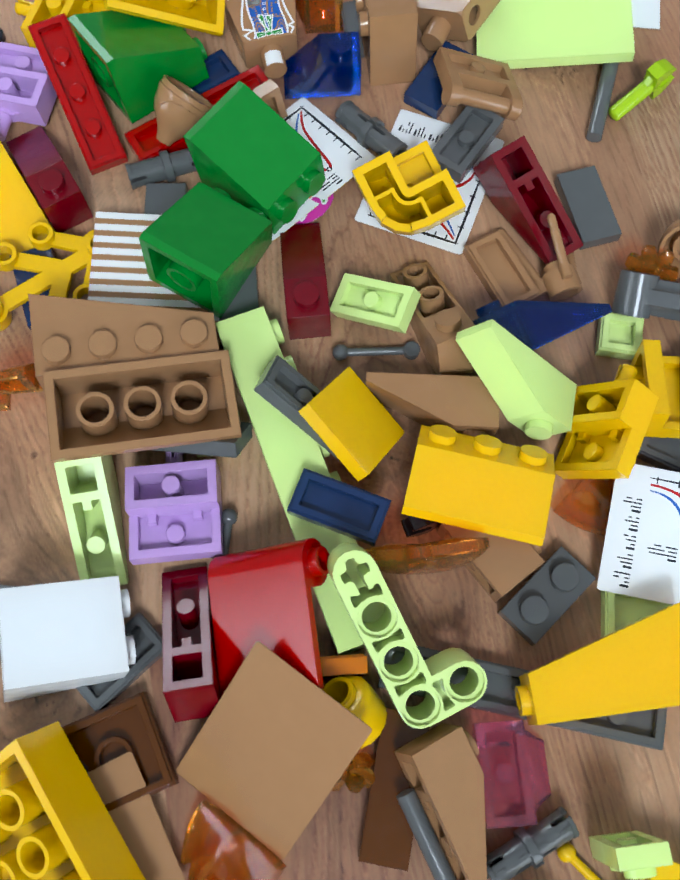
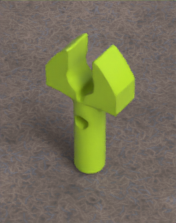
(654, 83)

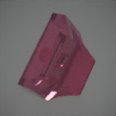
(513, 773)

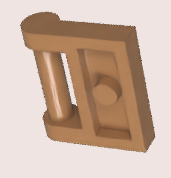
(477, 83)

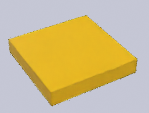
(352, 423)

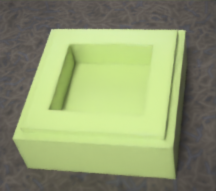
(619, 336)

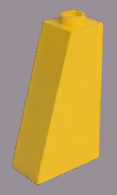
(610, 676)

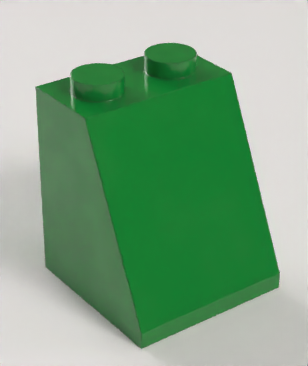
(133, 55)
(255, 156)
(205, 247)

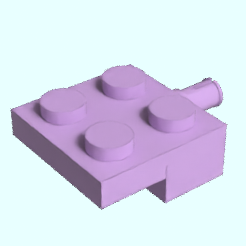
(24, 87)
(174, 510)

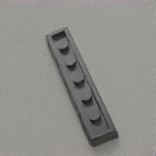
(636, 728)

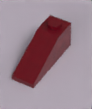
(50, 179)
(526, 198)
(305, 282)
(188, 645)

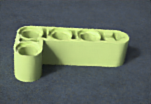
(391, 631)

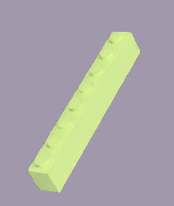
(287, 451)

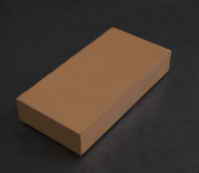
(500, 269)

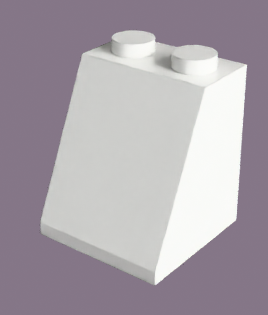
(63, 636)

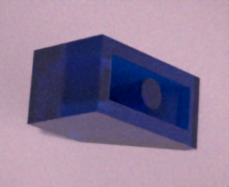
(325, 67)

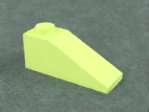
(519, 380)
(94, 516)

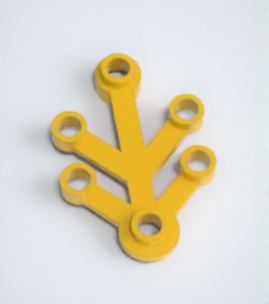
(53, 273)

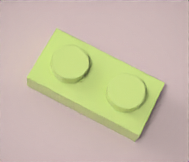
(375, 302)
(631, 853)

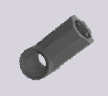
(646, 295)

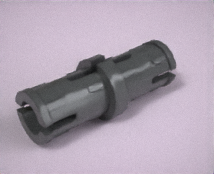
(368, 130)
(160, 168)
(531, 846)

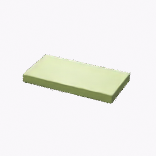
(557, 33)

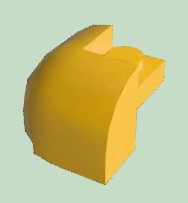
(409, 190)

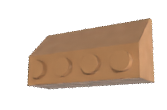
(140, 405)

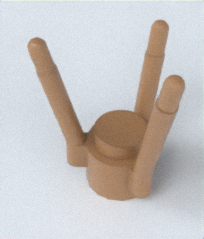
(560, 276)

